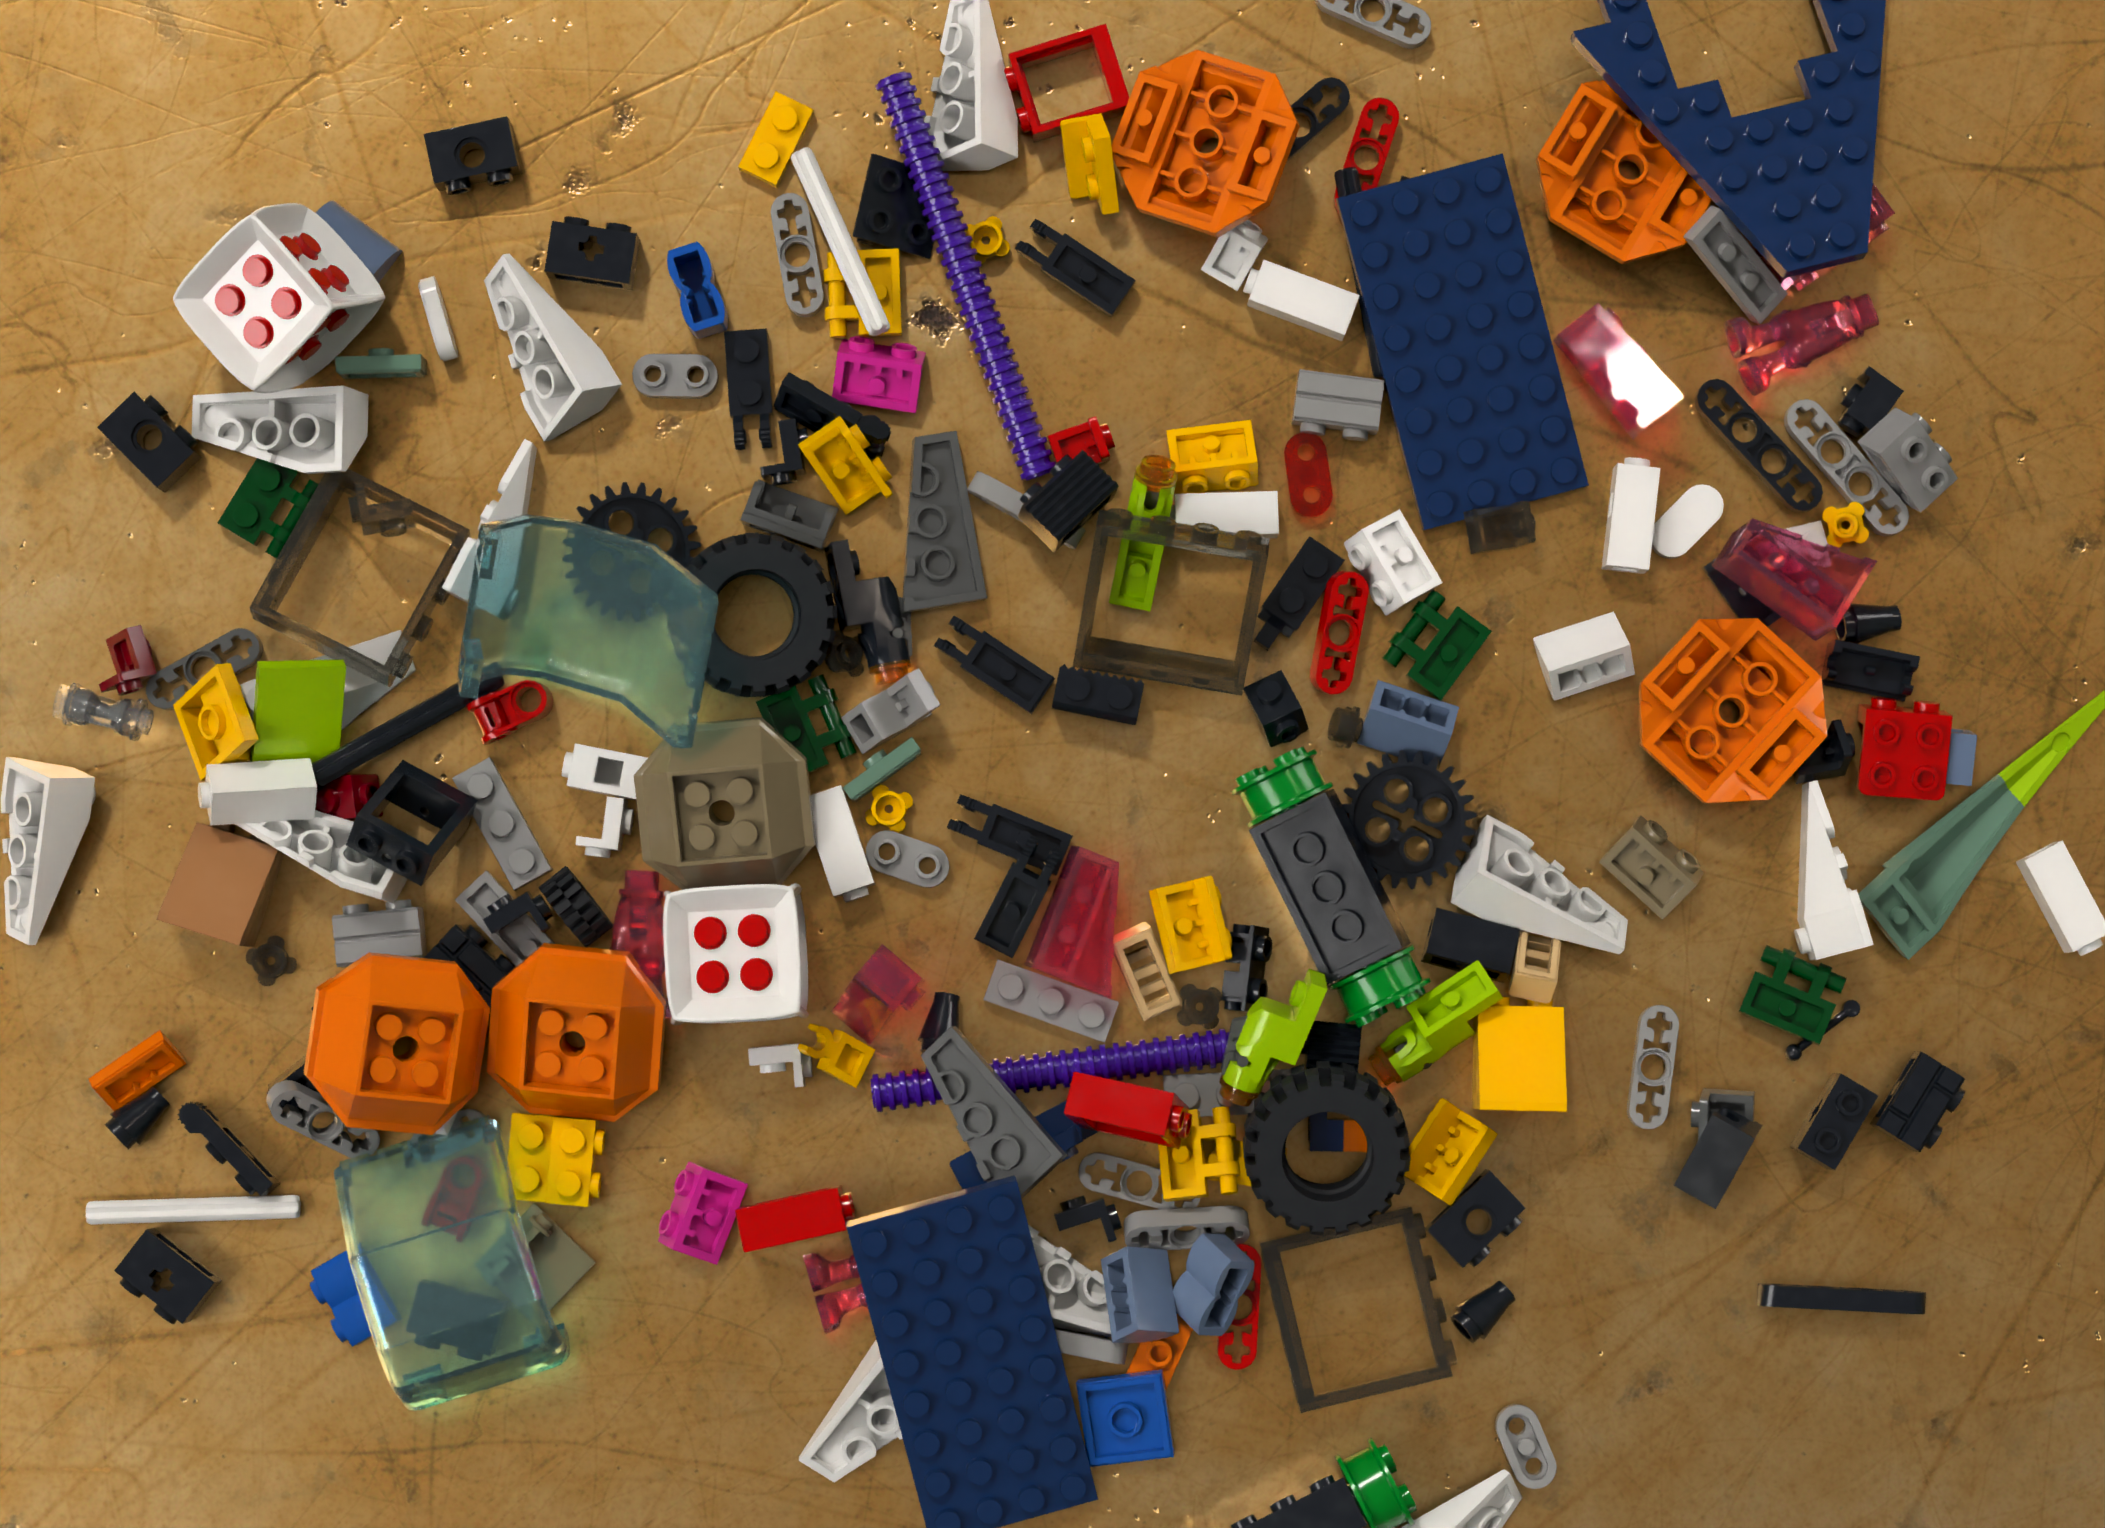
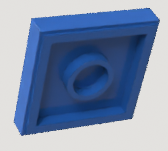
(1125, 1418)

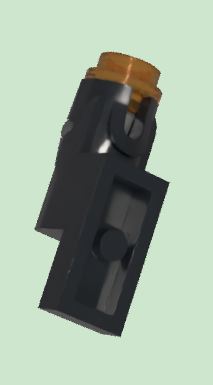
(873, 609)

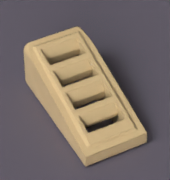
(1128, 938)
(1532, 981)

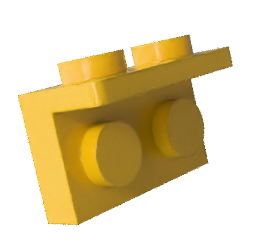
(1090, 161)
(1214, 457)

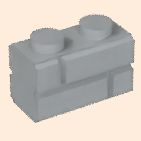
(1337, 403)
(388, 931)

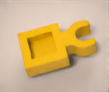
(839, 1054)

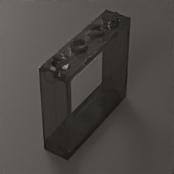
(298, 547)
(1161, 663)
(1432, 1310)

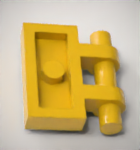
(884, 274)
(1184, 1169)

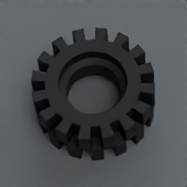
(576, 906)

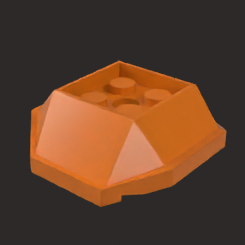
(1180, 109)
(1592, 197)
(1777, 704)
(583, 992)
(363, 1016)

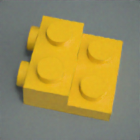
(216, 720)
(555, 1159)

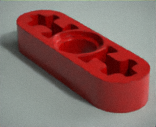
(1386, 132)
(1350, 647)
(1247, 1339)

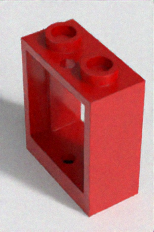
(1095, 38)
(1127, 1110)
(794, 1218)

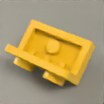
(844, 466)
(1191, 924)
(1447, 1151)

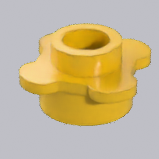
(992, 229)
(1852, 514)
(882, 798)

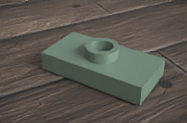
(381, 364)
(882, 767)

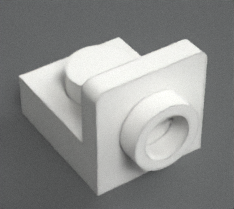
(1235, 254)
(774, 1059)

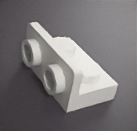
(1392, 562)

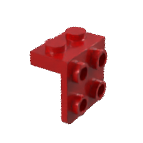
(1904, 749)

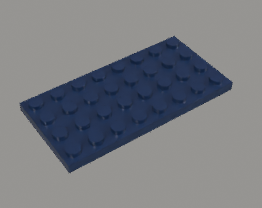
(1462, 341)
(972, 1358)

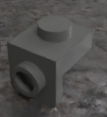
(1714, 1099)

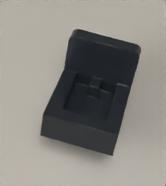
(793, 456)
(1276, 708)
(1829, 758)
(508, 910)
(1078, 1211)

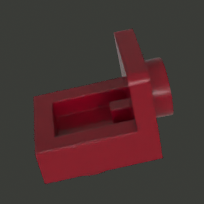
(131, 660)
(346, 795)

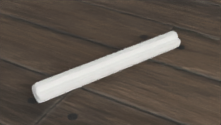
(840, 242)
(193, 1209)

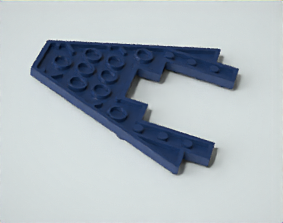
(1784, 174)

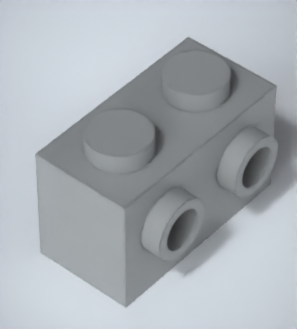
(1909, 458)

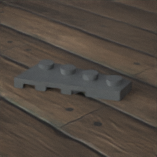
(940, 538)
(989, 1114)

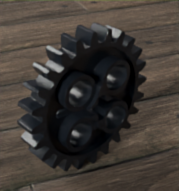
(646, 515)
(1424, 783)

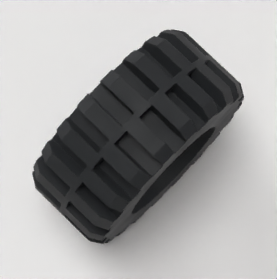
(811, 604)
(1335, 1203)

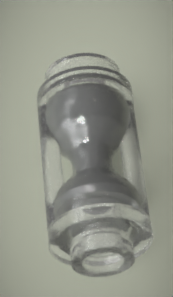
(85, 707)

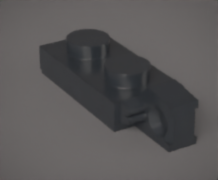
(1297, 591)

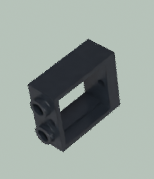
(425, 798)

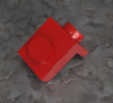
(1088, 436)

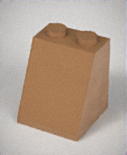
(222, 885)

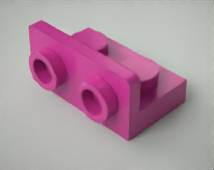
(878, 374)
(701, 1212)

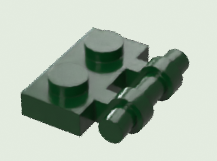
(260, 499)
(1448, 651)
(790, 718)
(1789, 1007)

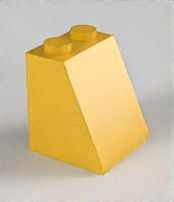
(1519, 1058)

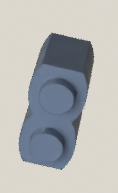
(1212, 1284)

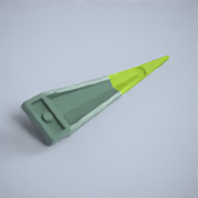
(1934, 870)

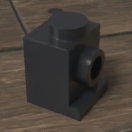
(1868, 403)

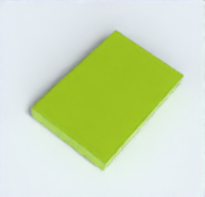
(298, 709)

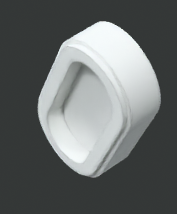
(438, 318)
(1687, 521)

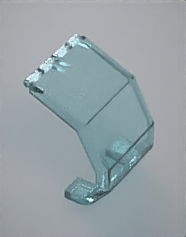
(589, 615)
(446, 1266)

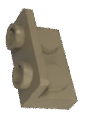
(1653, 866)

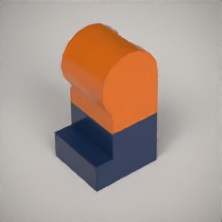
(1335, 1134)

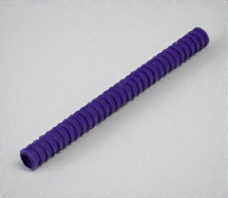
(965, 274)
(1059, 1068)

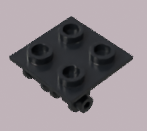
(891, 211)

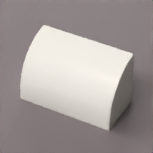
(1584, 656)

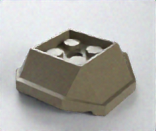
(732, 763)

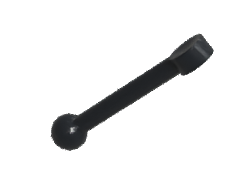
(1849, 1009)

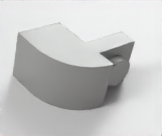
(891, 711)

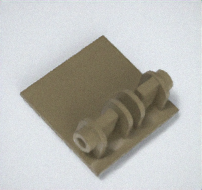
(555, 1255)

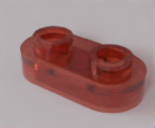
(1307, 474)

